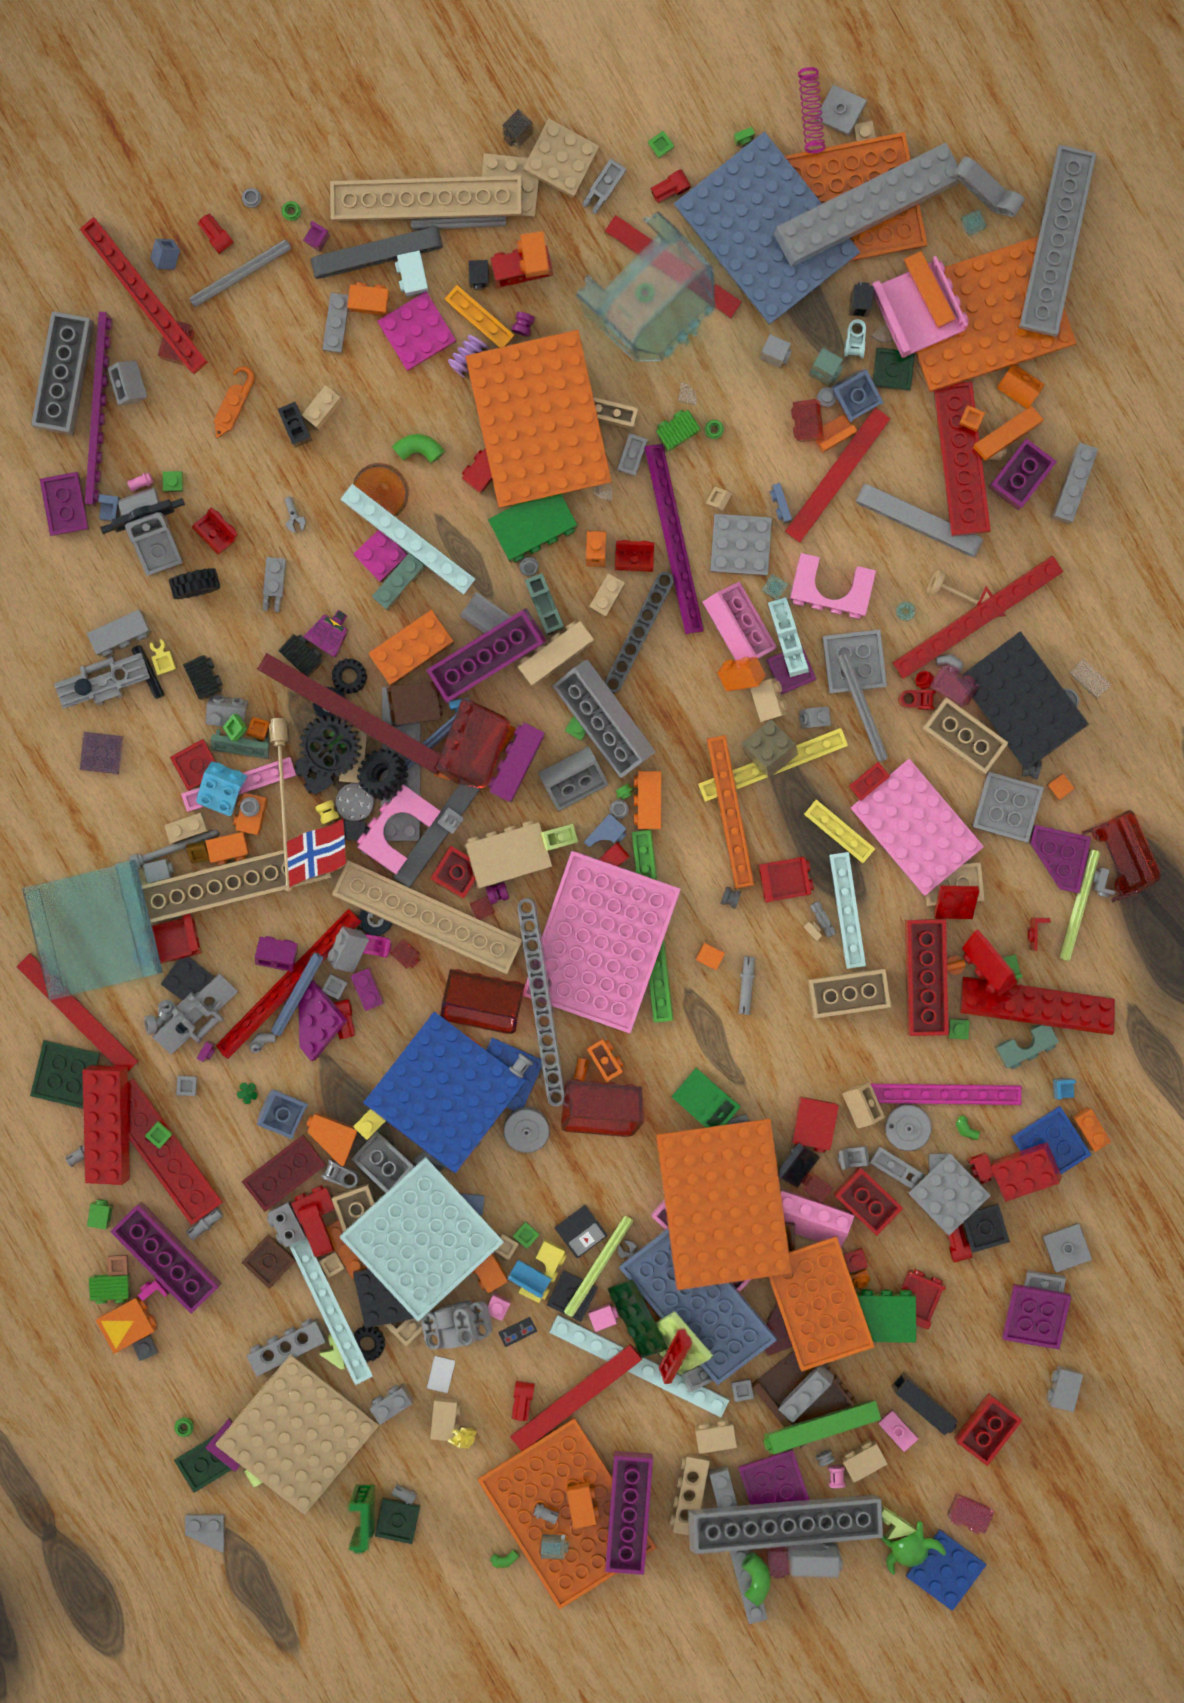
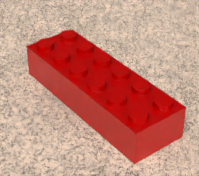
(926, 977)
(106, 1124)

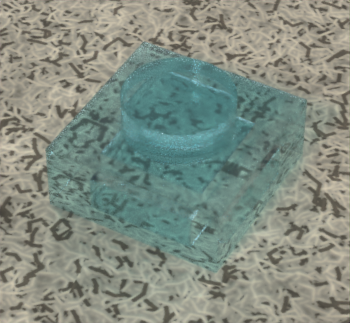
(973, 222)
(774, 587)

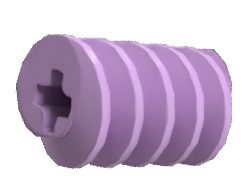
(473, 346)

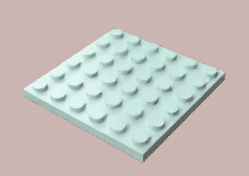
(421, 1239)

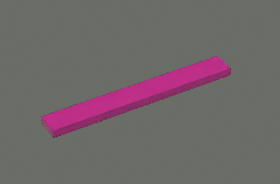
(948, 1094)

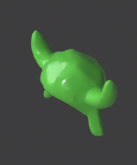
(911, 1550)

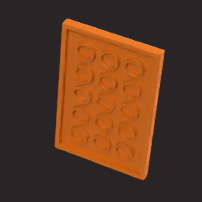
(821, 1305)

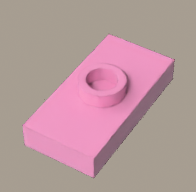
(898, 1430)

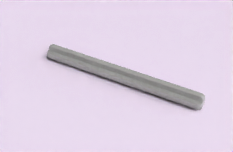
(240, 273)
(863, 707)

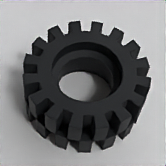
(341, 667)
(378, 1338)

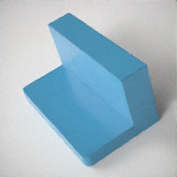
(529, 1278)

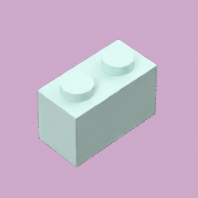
(412, 273)

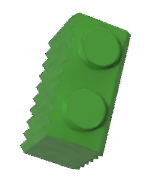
(677, 430)
(109, 1288)

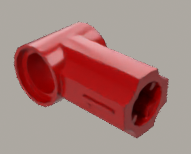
(675, 184)
(217, 236)
(348, 1029)
(959, 1247)
(523, 1395)

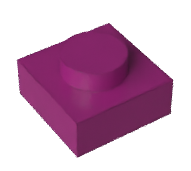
(206, 1052)

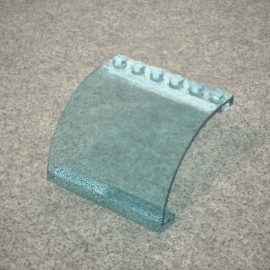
(92, 930)

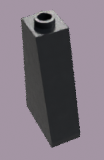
(924, 1404)

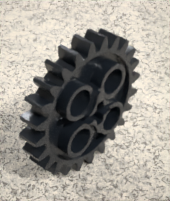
(342, 759)

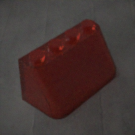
(473, 745)
(482, 1001)
(602, 1108)

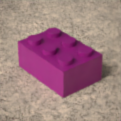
(1022, 474)

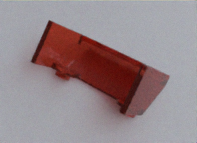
(1129, 853)

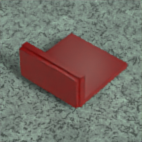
(1033, 930)

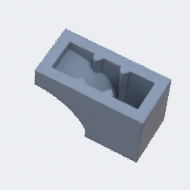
(608, 829)

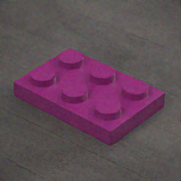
(64, 504)

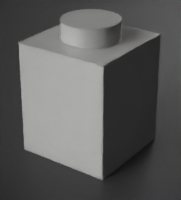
(158, 870)

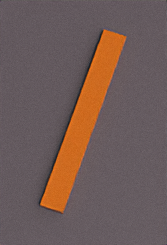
(730, 811)

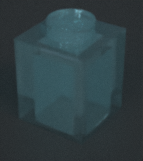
(553, 1546)

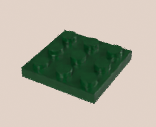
(61, 1073)

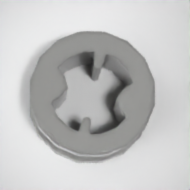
(825, 1458)

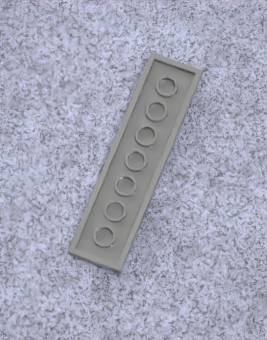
(402, 825)

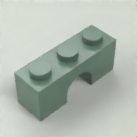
(826, 367)
(398, 580)
(544, 604)
(1042, 1039)

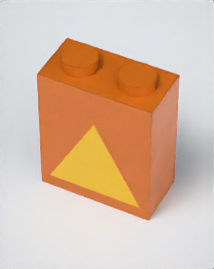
(126, 1324)

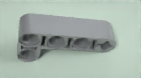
(988, 189)

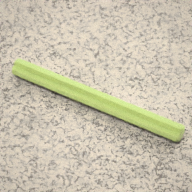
(1079, 905)
(598, 1266)

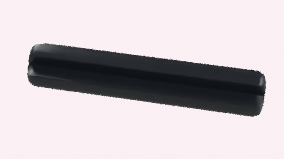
(153, 682)

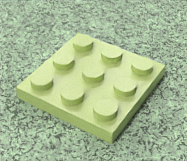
(697, 1353)

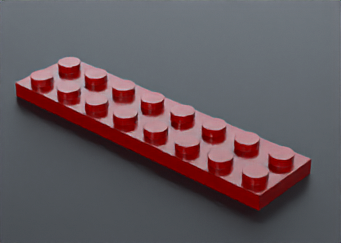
(961, 462)
(1039, 1006)
(171, 1162)

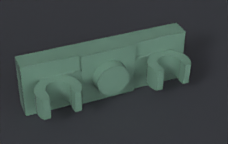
(242, 746)

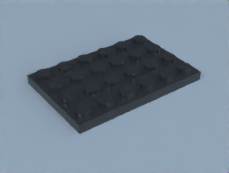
(1025, 701)

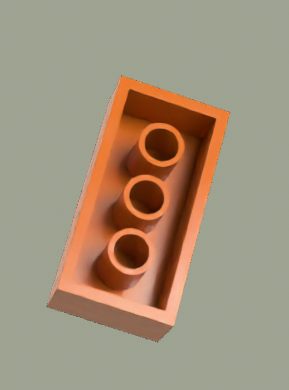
(411, 648)

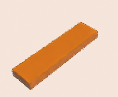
(929, 289)
(1008, 433)

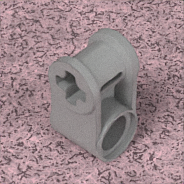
(339, 1174)

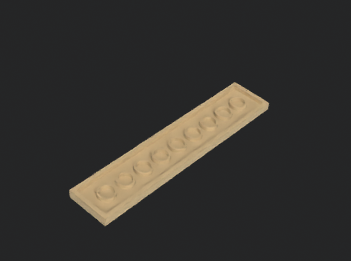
(426, 198)
(427, 917)

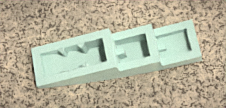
(788, 637)

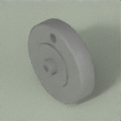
(908, 1127)
(526, 1129)

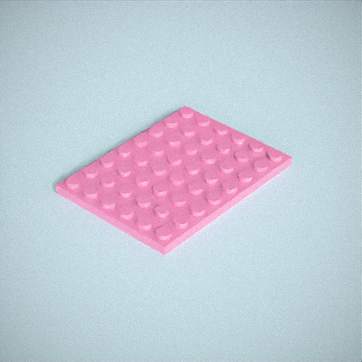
(603, 940)

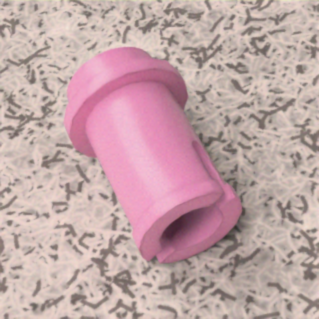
(140, 482)

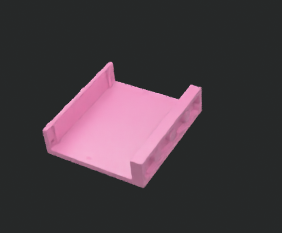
(908, 315)

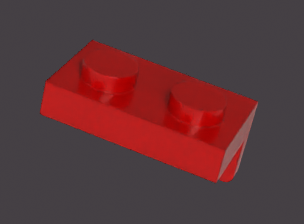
(215, 531)
(634, 556)

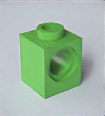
(100, 1214)

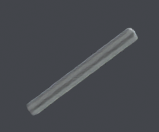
(466, 222)

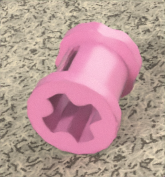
(837, 1476)

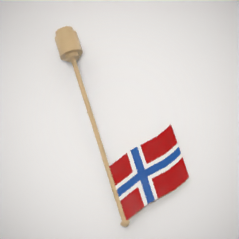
(314, 851)

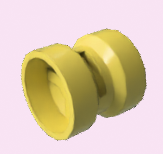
(328, 816)

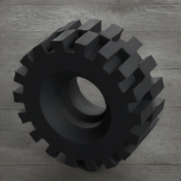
(194, 583)
(375, 766)

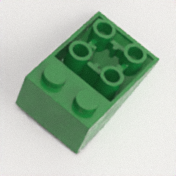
(705, 1100)

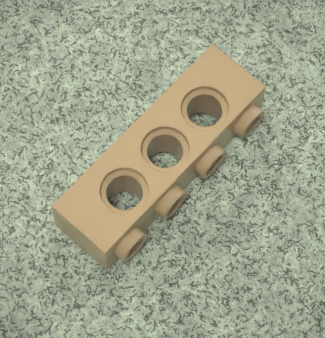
(699, 1465)

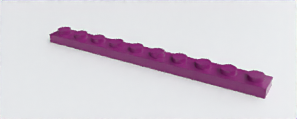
(99, 400)
(674, 538)

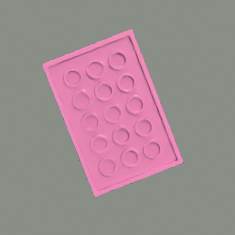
(917, 827)

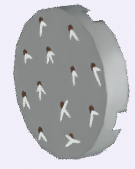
(354, 802)

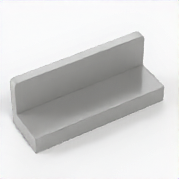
(483, 613)

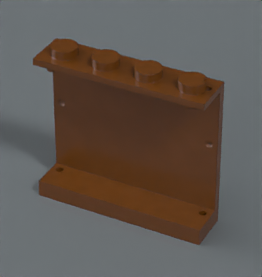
(784, 1377)

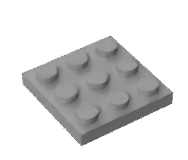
(741, 544)
(865, 655)
(1007, 807)
(949, 1194)

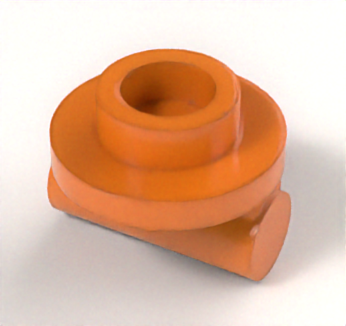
(955, 965)
(860, 1279)

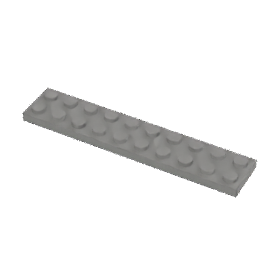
(1057, 240)

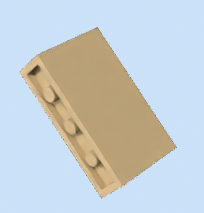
(507, 854)

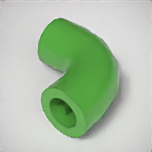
(418, 444)
(760, 1578)

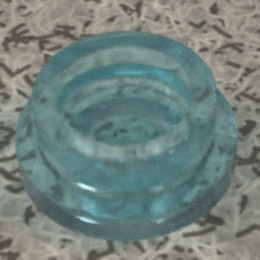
(909, 606)

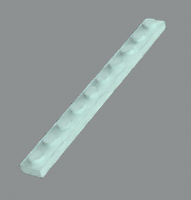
(644, 1369)

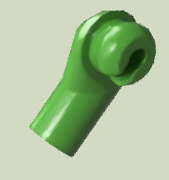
(964, 1128)
(504, 1562)

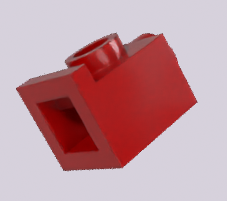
(981, 1167)

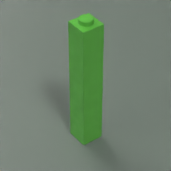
(821, 1427)

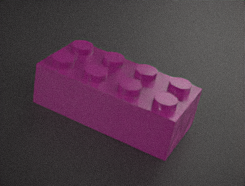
(517, 762)

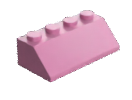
(739, 623)
(815, 1219)

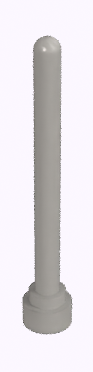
(141, 859)

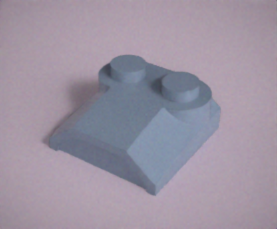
(857, 394)
(281, 1113)

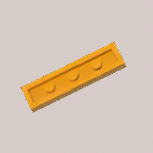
(479, 317)

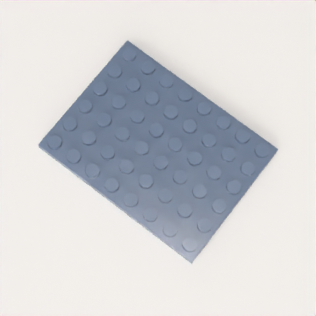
(736, 220)

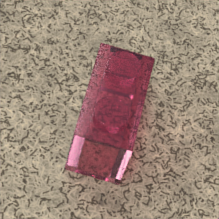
(954, 685)
(970, 1513)
(778, 1561)

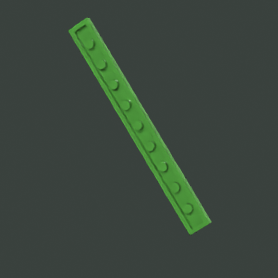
(659, 977)

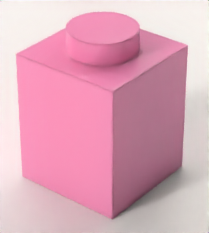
(498, 1306)
(603, 1316)

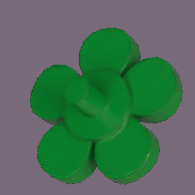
(247, 1092)

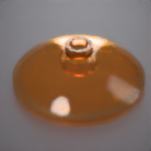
(371, 481)

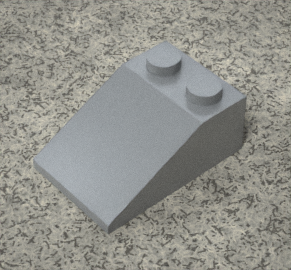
(382, 1162)

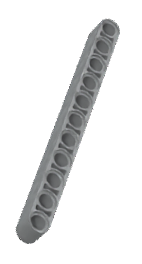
(540, 1011)

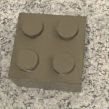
(769, 748)

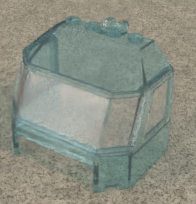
(654, 297)

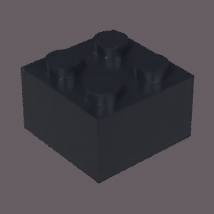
(986, 1228)

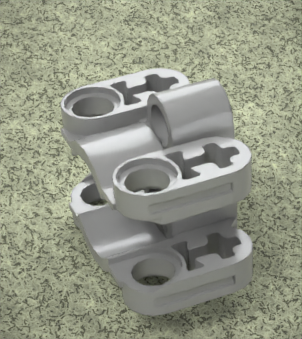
(456, 1324)

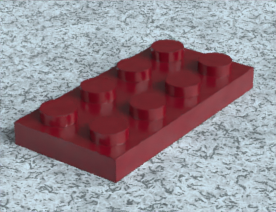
(283, 1173)

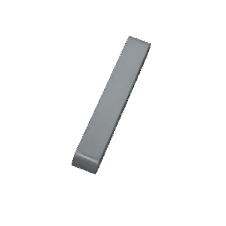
(917, 520)

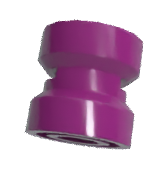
(523, 324)
(493, 894)

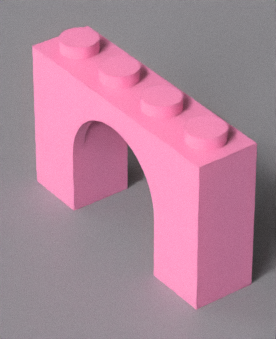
(805, 590)
(374, 842)

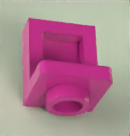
(377, 946)
(148, 1288)

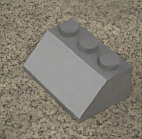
(573, 778)

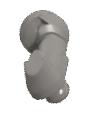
(165, 1013)

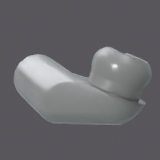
(949, 660)
(259, 1041)

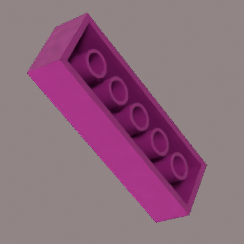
(486, 655)
(165, 1257)
(629, 1512)

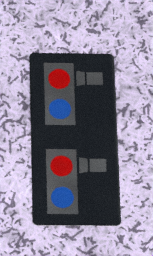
(517, 1331)

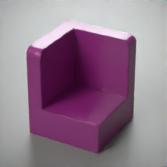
(316, 236)

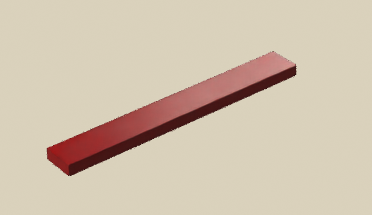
(638, 242)
(837, 475)
(80, 1017)
(576, 1397)

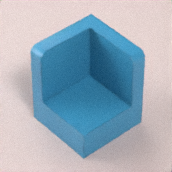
(1063, 1088)

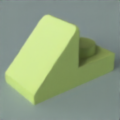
(559, 837)
(333, 1354)
(899, 1526)

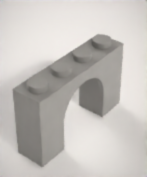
(815, 1560)

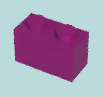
(276, 953)
(367, 989)

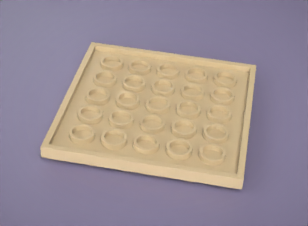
(297, 1434)

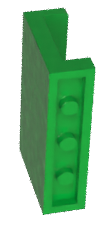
(532, 525)
(889, 1315)
(364, 1501)

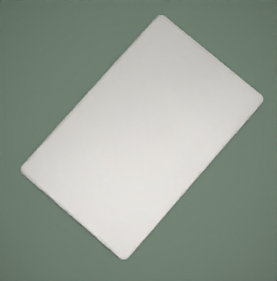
(441, 1374)

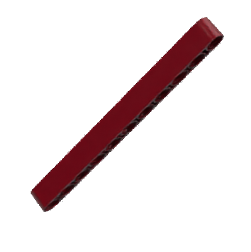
(347, 710)

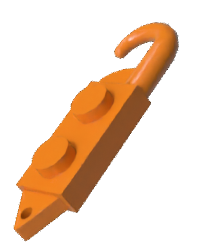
(233, 403)

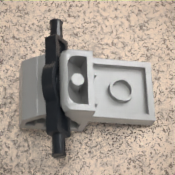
(148, 529)

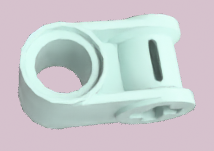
(855, 342)

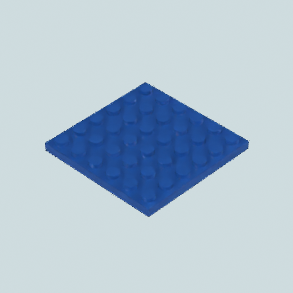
(444, 1092)

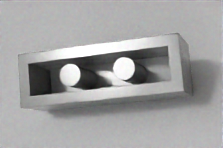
(119, 633)
(806, 1393)

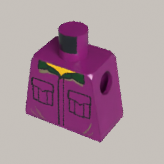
(329, 633)

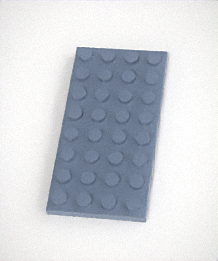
(712, 1312)

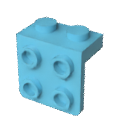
(220, 788)

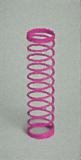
(809, 78)

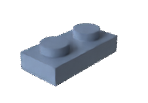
(778, 496)

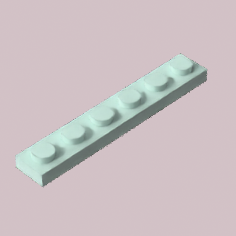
(847, 910)

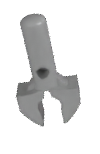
(293, 516)
(622, 1253)

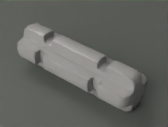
(823, 919)

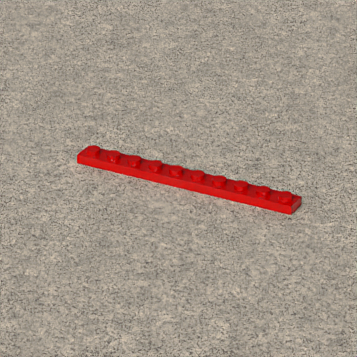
(143, 295)
(977, 617)
(282, 989)

